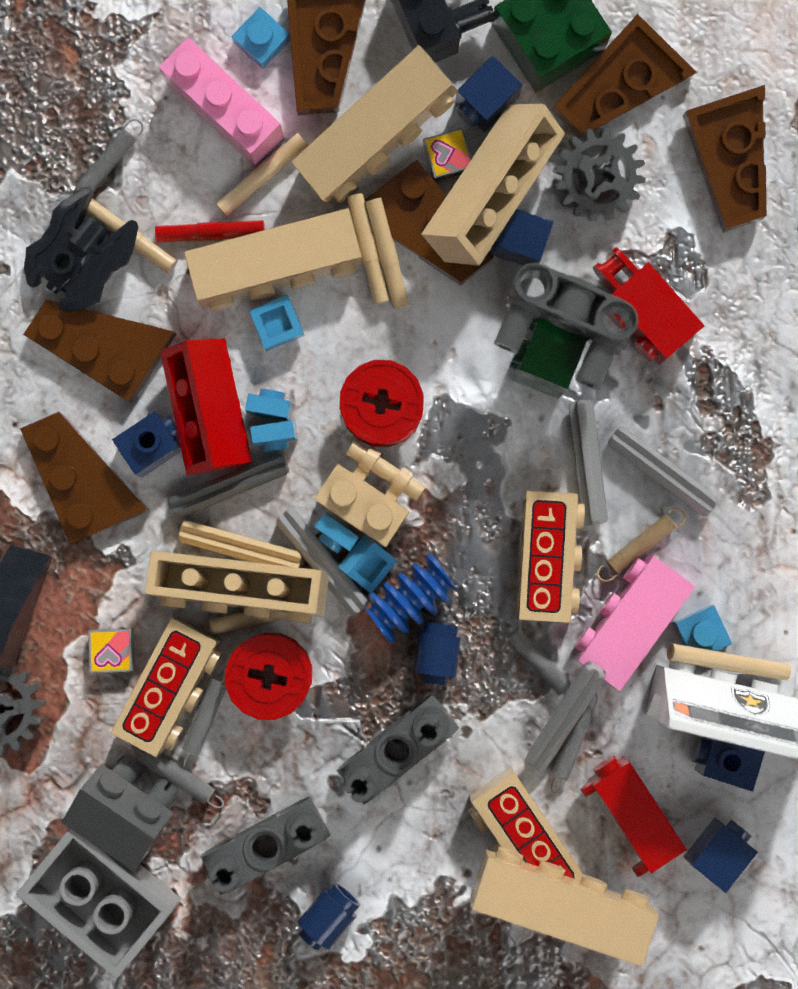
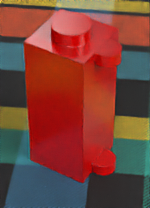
(635, 814)

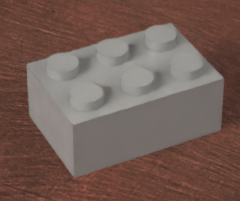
(98, 901)

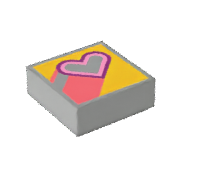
(447, 154)
(111, 650)

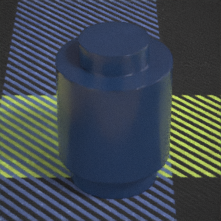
(437, 653)
(328, 917)

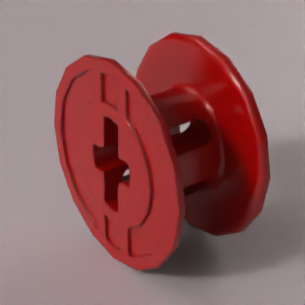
(402, 390)
(249, 690)

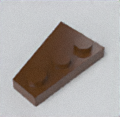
(322, 51)
(622, 78)
(730, 152)
(409, 205)
(102, 346)
(78, 481)

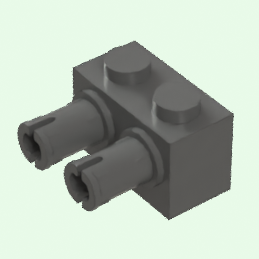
(118, 814)

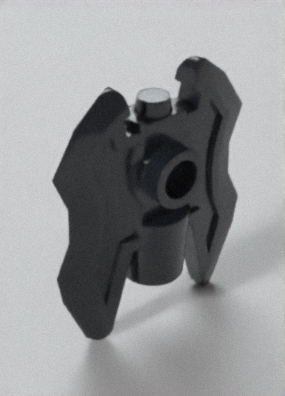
(77, 254)

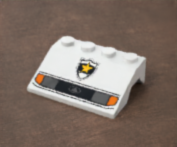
(725, 709)

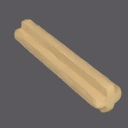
(237, 545)

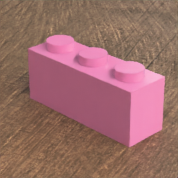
(222, 102)
(633, 619)

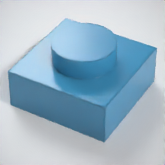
(261, 37)
(276, 322)
(269, 405)
(274, 436)
(335, 535)
(367, 563)
(703, 630)

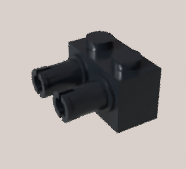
(439, 26)

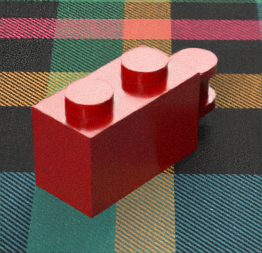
(662, 315)

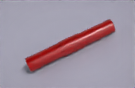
(207, 231)

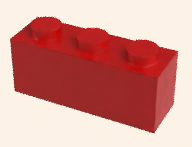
(205, 406)

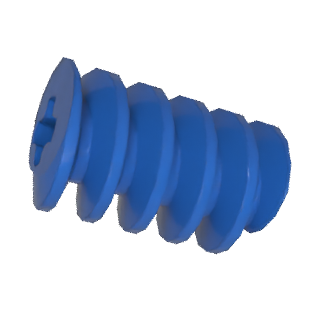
(410, 598)

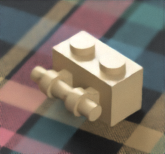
(361, 503)

